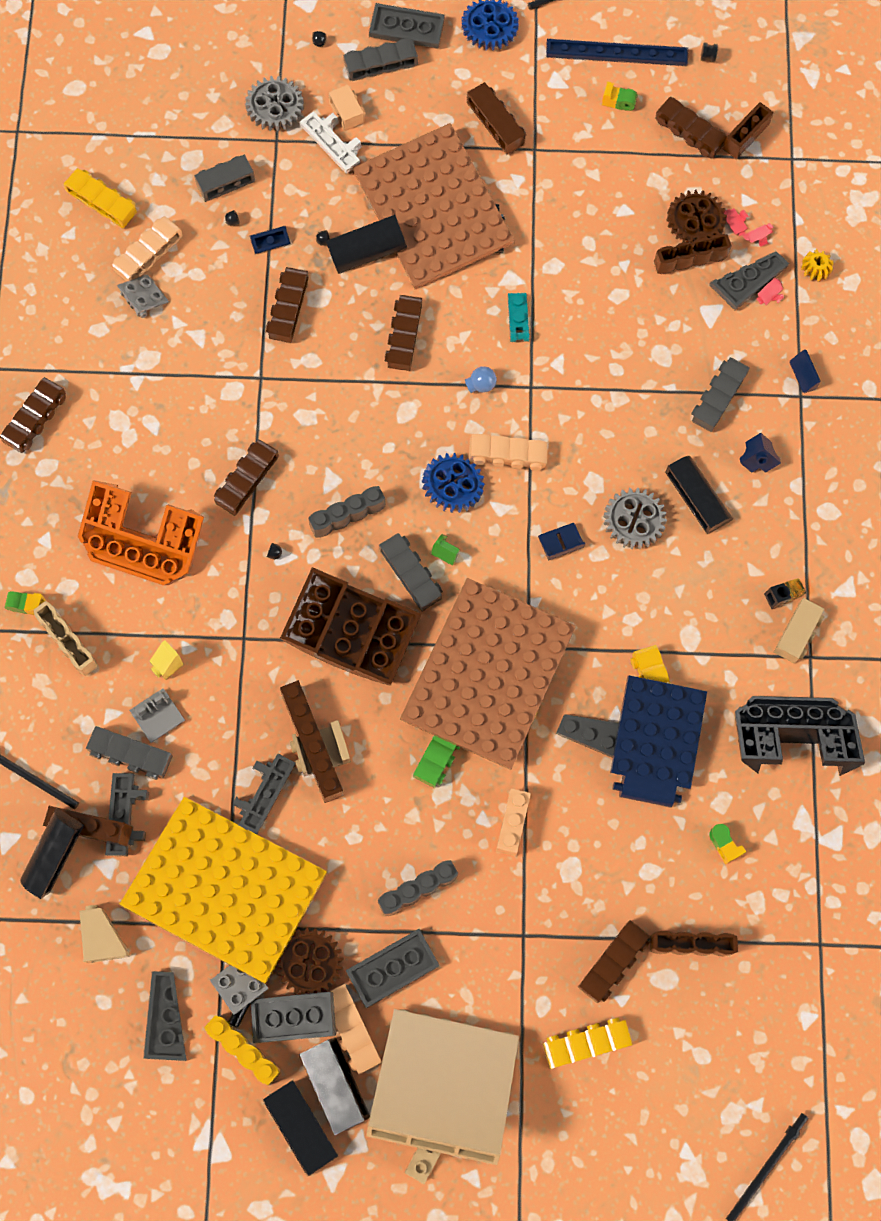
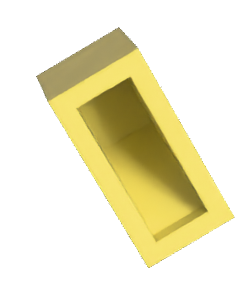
(165, 661)

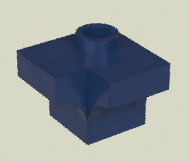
(759, 454)

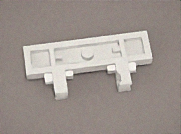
(322, 132)

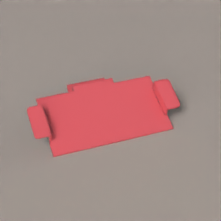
(736, 221)
(759, 234)
(770, 292)

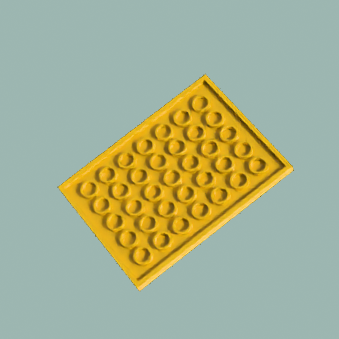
(224, 889)

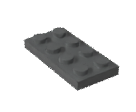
(399, 23)
(392, 968)
(293, 1017)

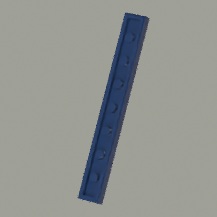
(617, 52)

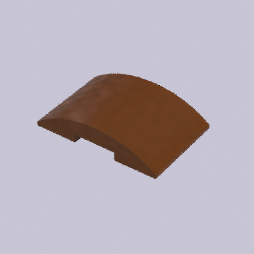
(350, 628)

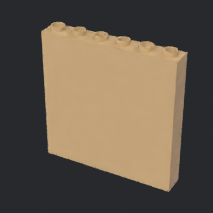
(444, 1087)

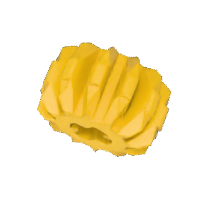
(817, 265)

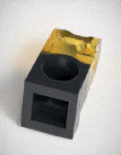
(784, 593)

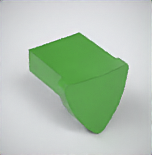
(444, 550)

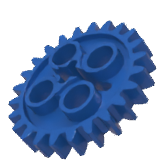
(484, 24)
(445, 468)

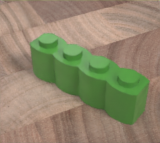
(434, 761)

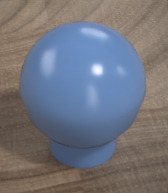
(481, 380)

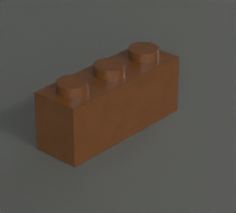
(748, 130)

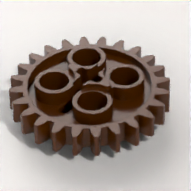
(681, 221)
(328, 965)

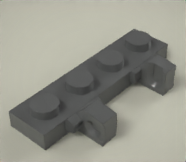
(274, 778)
(122, 797)

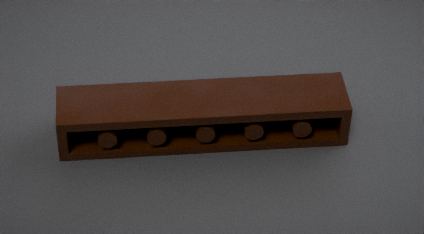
(311, 741)

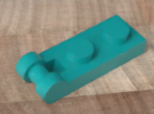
(518, 317)

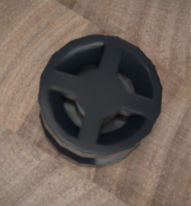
(709, 52)

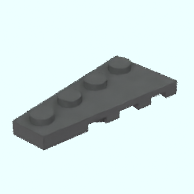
(163, 1028)

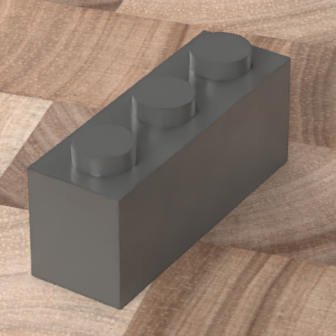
(224, 178)

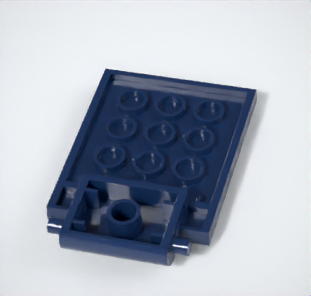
(657, 740)

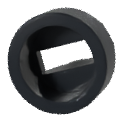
(319, 38)
(231, 218)
(322, 237)
(274, 551)

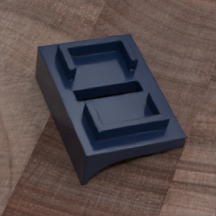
(570, 538)

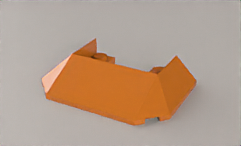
(131, 551)

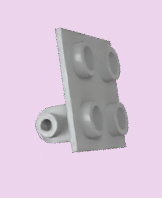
(142, 295)
(157, 715)
(237, 988)

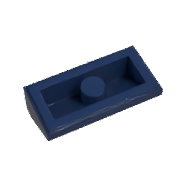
(269, 239)
(805, 372)

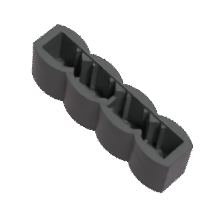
(381, 59)
(721, 393)
(351, 510)
(410, 571)
(129, 752)
(412, 890)

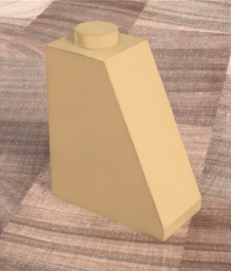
(100, 937)

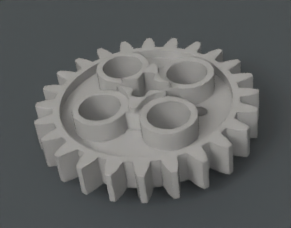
(274, 103)
(651, 524)

